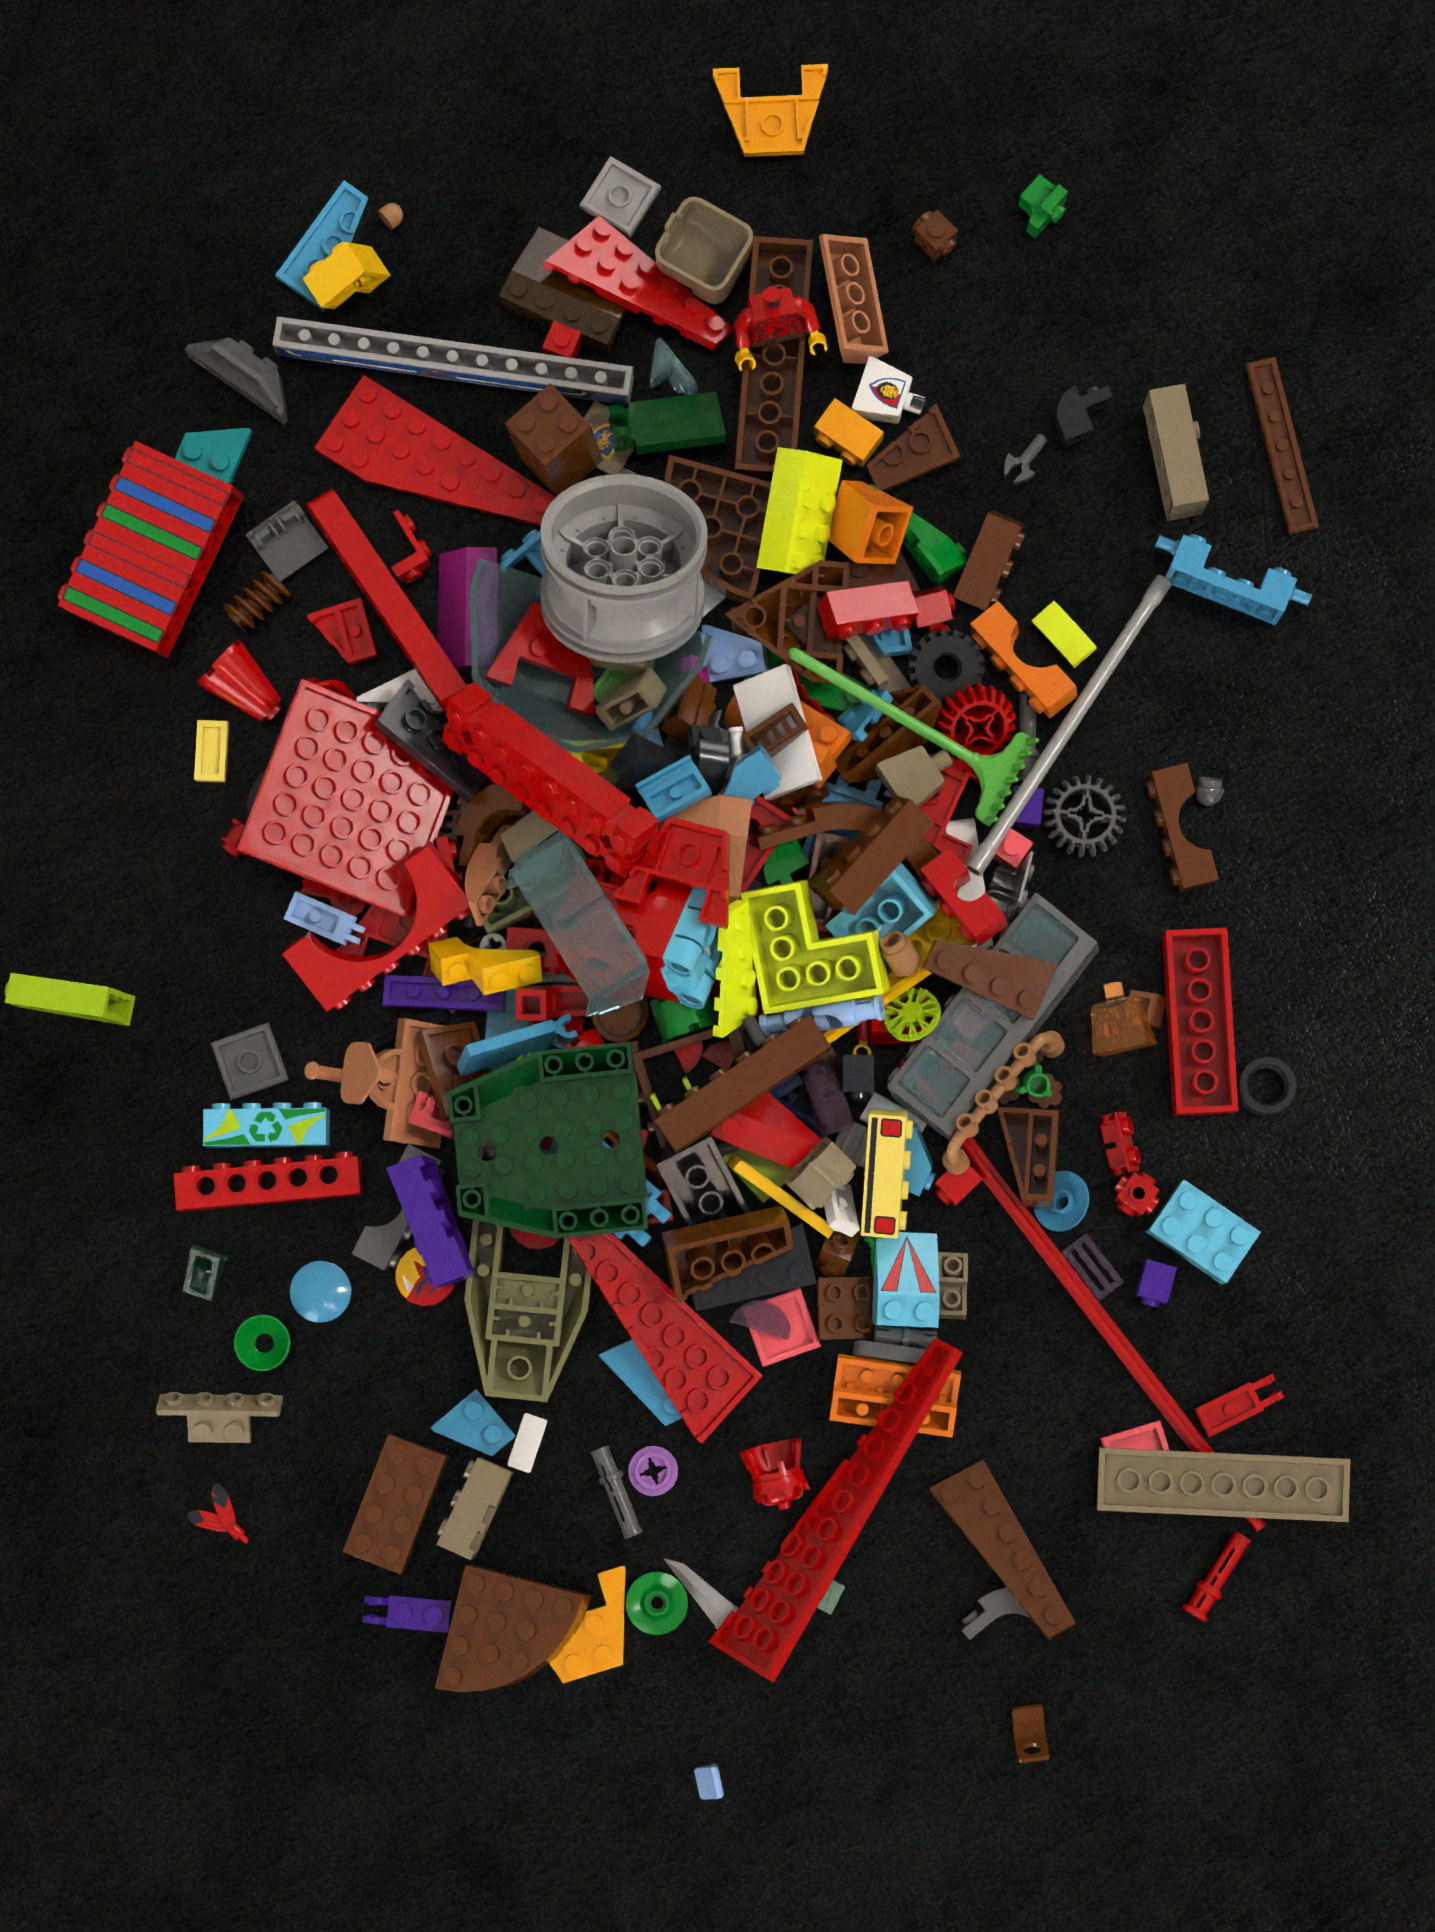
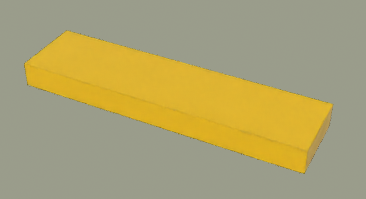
(780, 1195)

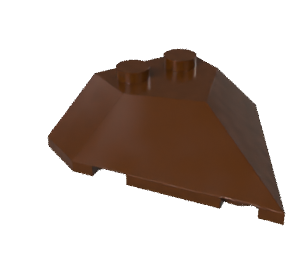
(790, 618)

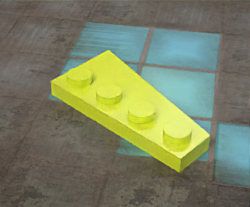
(735, 971)

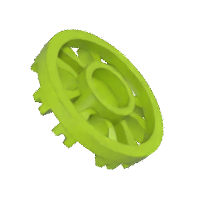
(912, 1014)

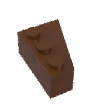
(989, 560)
(823, 849)
(1032, 1149)

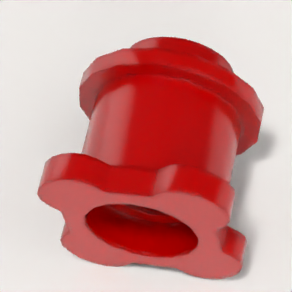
(232, 838)

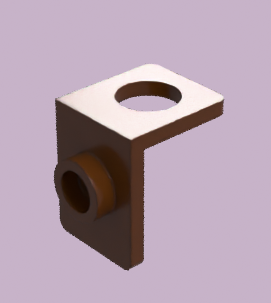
(1029, 1732)

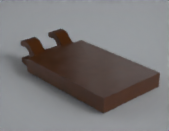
(441, 1053)

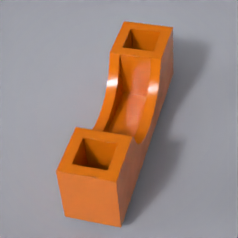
(1046, 686)

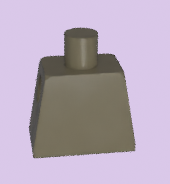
(914, 774)

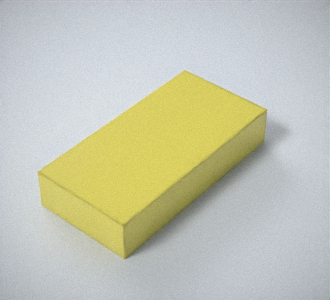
(211, 751)

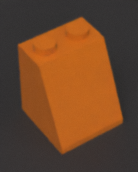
(868, 523)

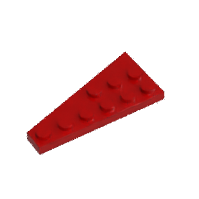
(632, 280)

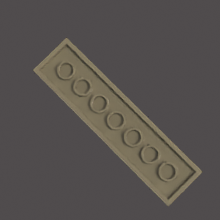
(1223, 1484)

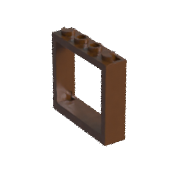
(644, 1094)

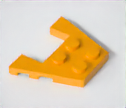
(772, 122)
(600, 1637)

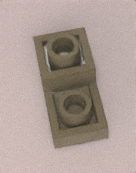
(953, 1285)

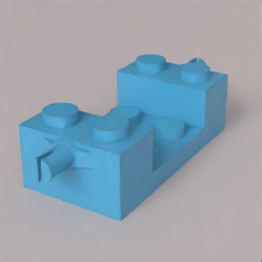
(1264, 603)

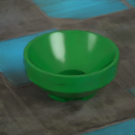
(246, 1339)

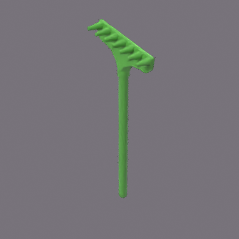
(994, 771)

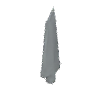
(710, 1600)

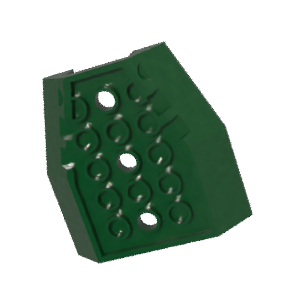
(564, 1096)

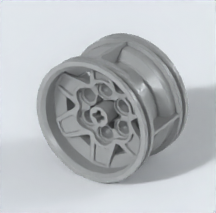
(623, 568)

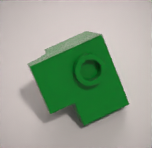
(1043, 204)

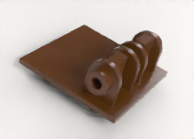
(845, 1308)

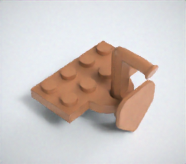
(402, 1076)

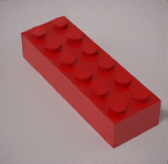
(1199, 1022)

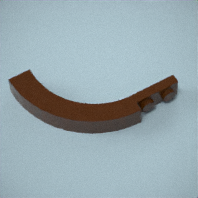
(835, 816)

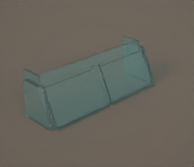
(581, 924)

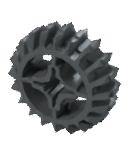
(1098, 816)

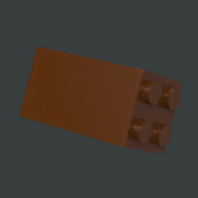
(554, 440)

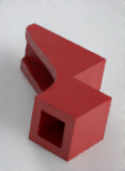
(550, 1002)

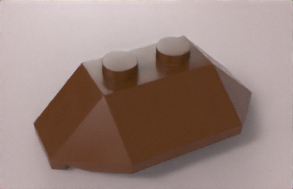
(888, 736)

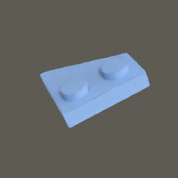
(734, 656)

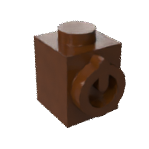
(935, 234)

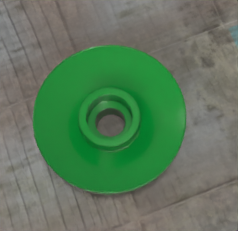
(647, 1617)

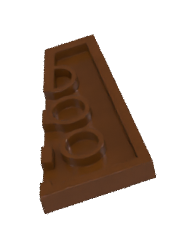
(1000, 977)

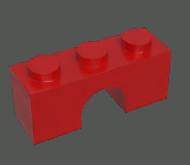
(977, 918)

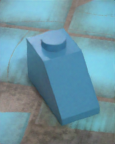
(921, 1163)

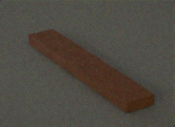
(1281, 446)

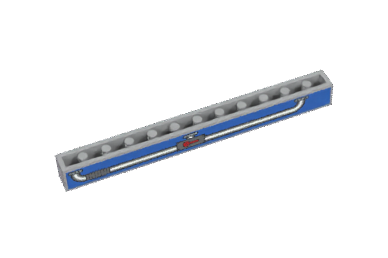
(452, 360)

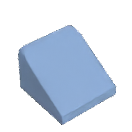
(709, 1782)

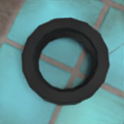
(1288, 1080)

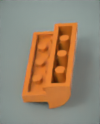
(826, 736)
(868, 1386)

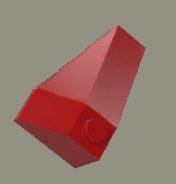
(769, 1131)

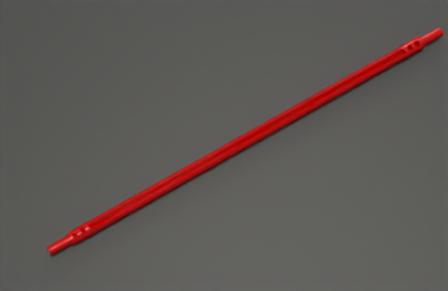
(1087, 1301)

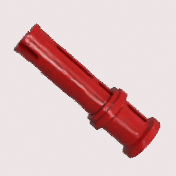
(1238, 1544)

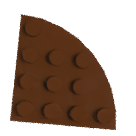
(734, 519)
(506, 1629)

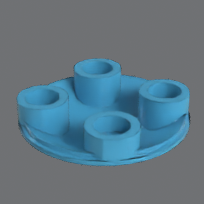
(320, 1291)

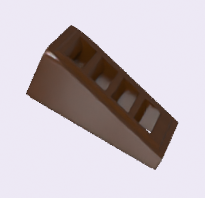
(769, 724)

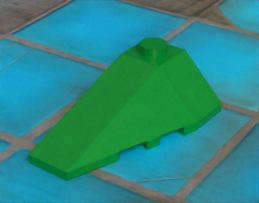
(933, 550)

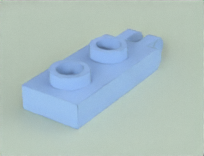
(323, 919)

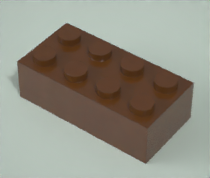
(395, 1504)

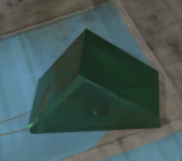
(203, 1272)

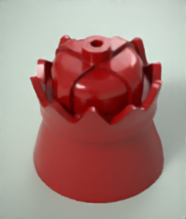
(776, 1472)

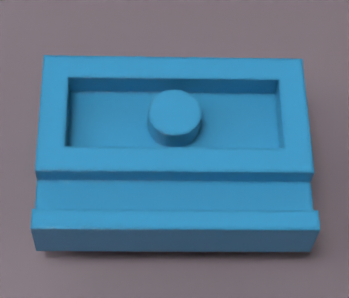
(673, 789)

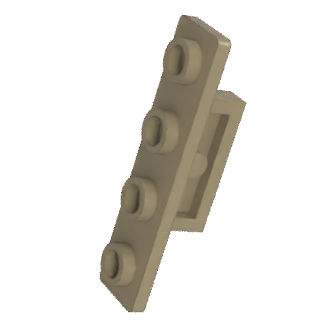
(876, 670)
(219, 1416)

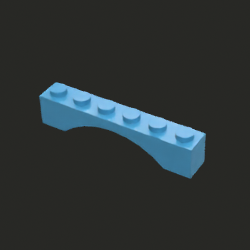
(753, 775)

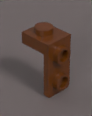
(837, 1252)

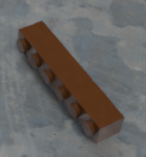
(742, 1084)

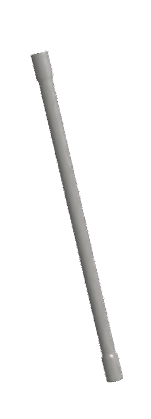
(988, 848)

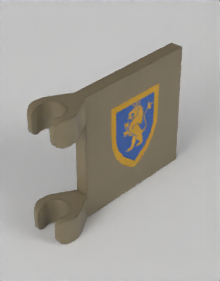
(612, 462)

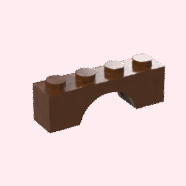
(1191, 865)

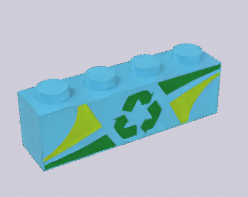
(266, 1126)

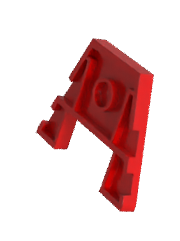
(536, 645)
(942, 805)
(688, 856)
(390, 930)

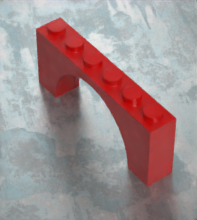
(337, 975)

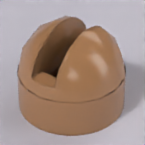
(391, 215)

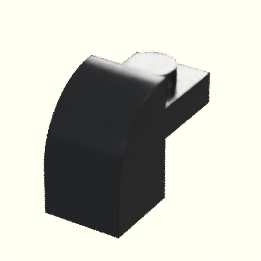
(1071, 414)
(709, 755)

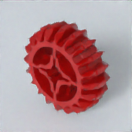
(985, 704)

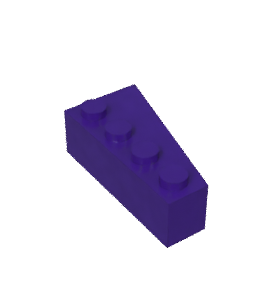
(431, 1220)

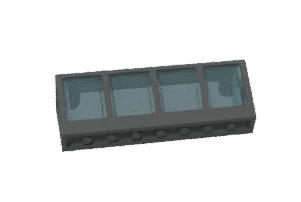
(981, 1035)

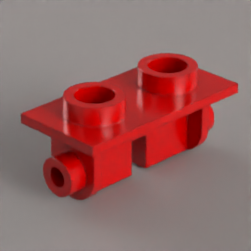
(1125, 1153)

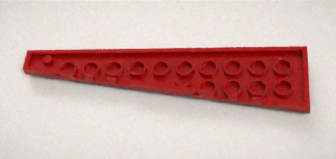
(810, 1556)

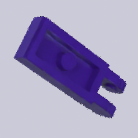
(411, 1613)

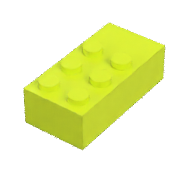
(799, 510)

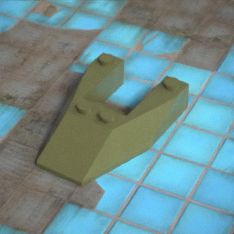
(522, 1321)

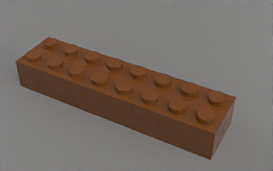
(774, 388)

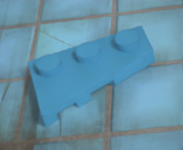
(637, 1375)

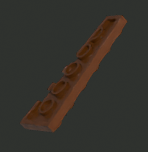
(992, 1528)

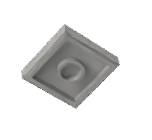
(620, 196)

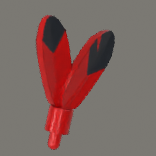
(224, 1521)

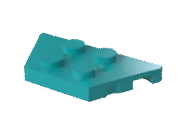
(215, 451)

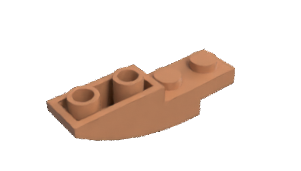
(485, 876)

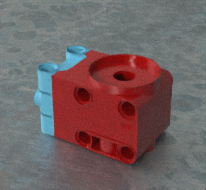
(671, 937)

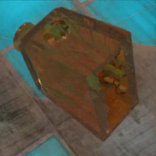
(1120, 1023)

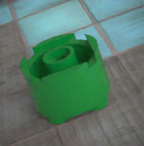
(679, 1020)

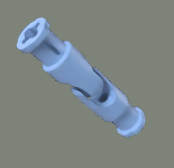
(842, 1015)

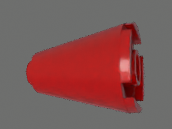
(242, 683)

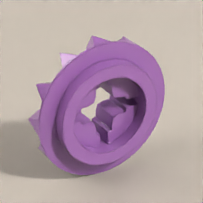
(646, 1484)

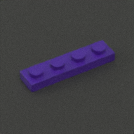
(429, 993)

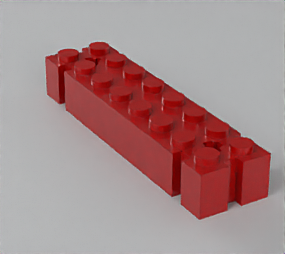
(548, 779)

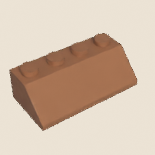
(853, 298)

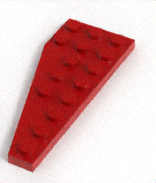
(405, 449)

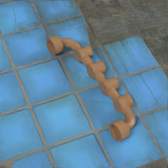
(1051, 1046)

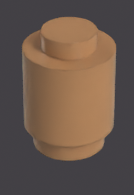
(899, 954)

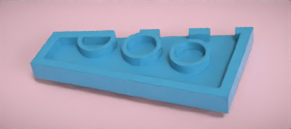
(332, 226)

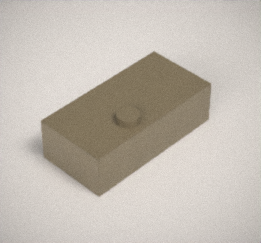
(1176, 452)

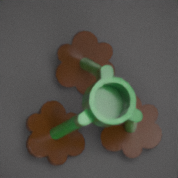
(1039, 1087)

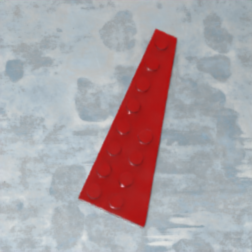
(684, 1352)

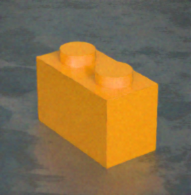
(847, 434)

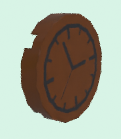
(623, 1022)

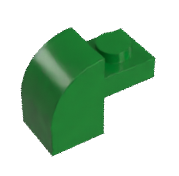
(783, 864)

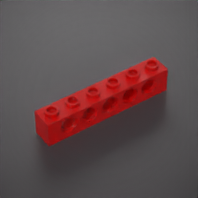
(190, 1198)

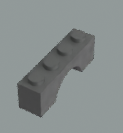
(382, 1243)

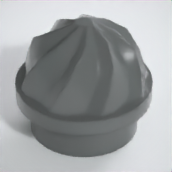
(1208, 790)

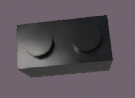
(857, 1077)

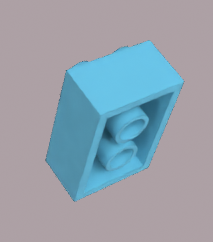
(1203, 1232)

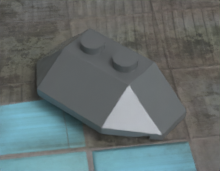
(243, 372)

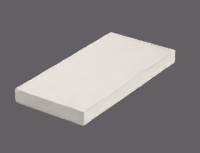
(762, 698)

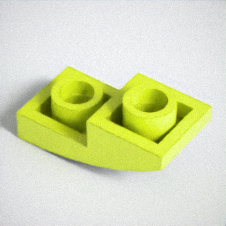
(1064, 634)

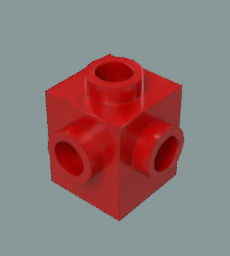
(1126, 1200)

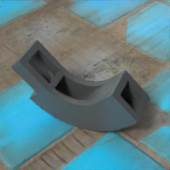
(995, 1604)

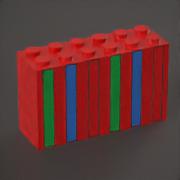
(150, 549)

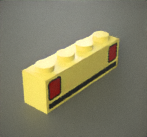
(885, 1173)

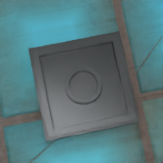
(250, 1061)

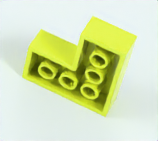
(799, 968)

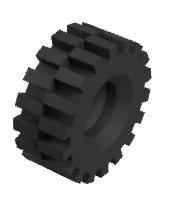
(942, 643)

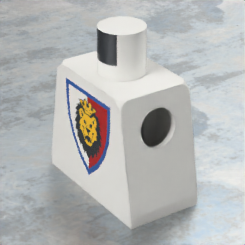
(885, 393)

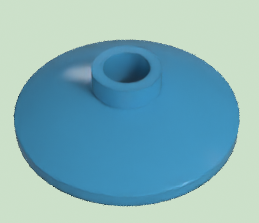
(1070, 1187)

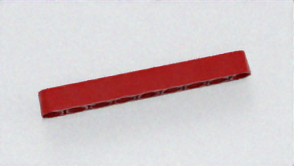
(386, 597)

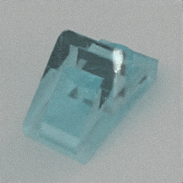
(666, 365)

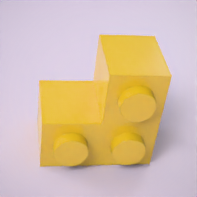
(344, 272)

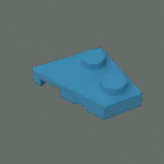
(858, 717)
(475, 1425)

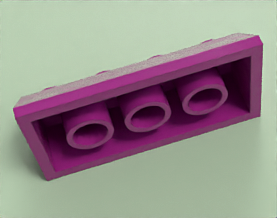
(454, 625)

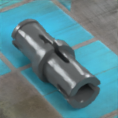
(904, 1336)

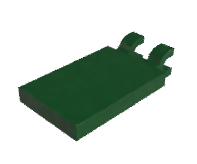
(667, 423)

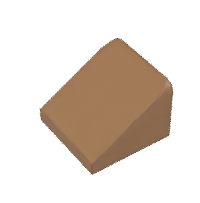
(1153, 1004)

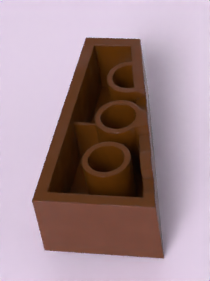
(871, 856)
(723, 1248)

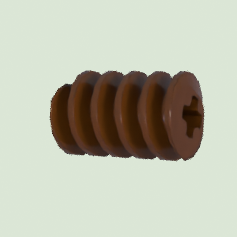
(256, 600)

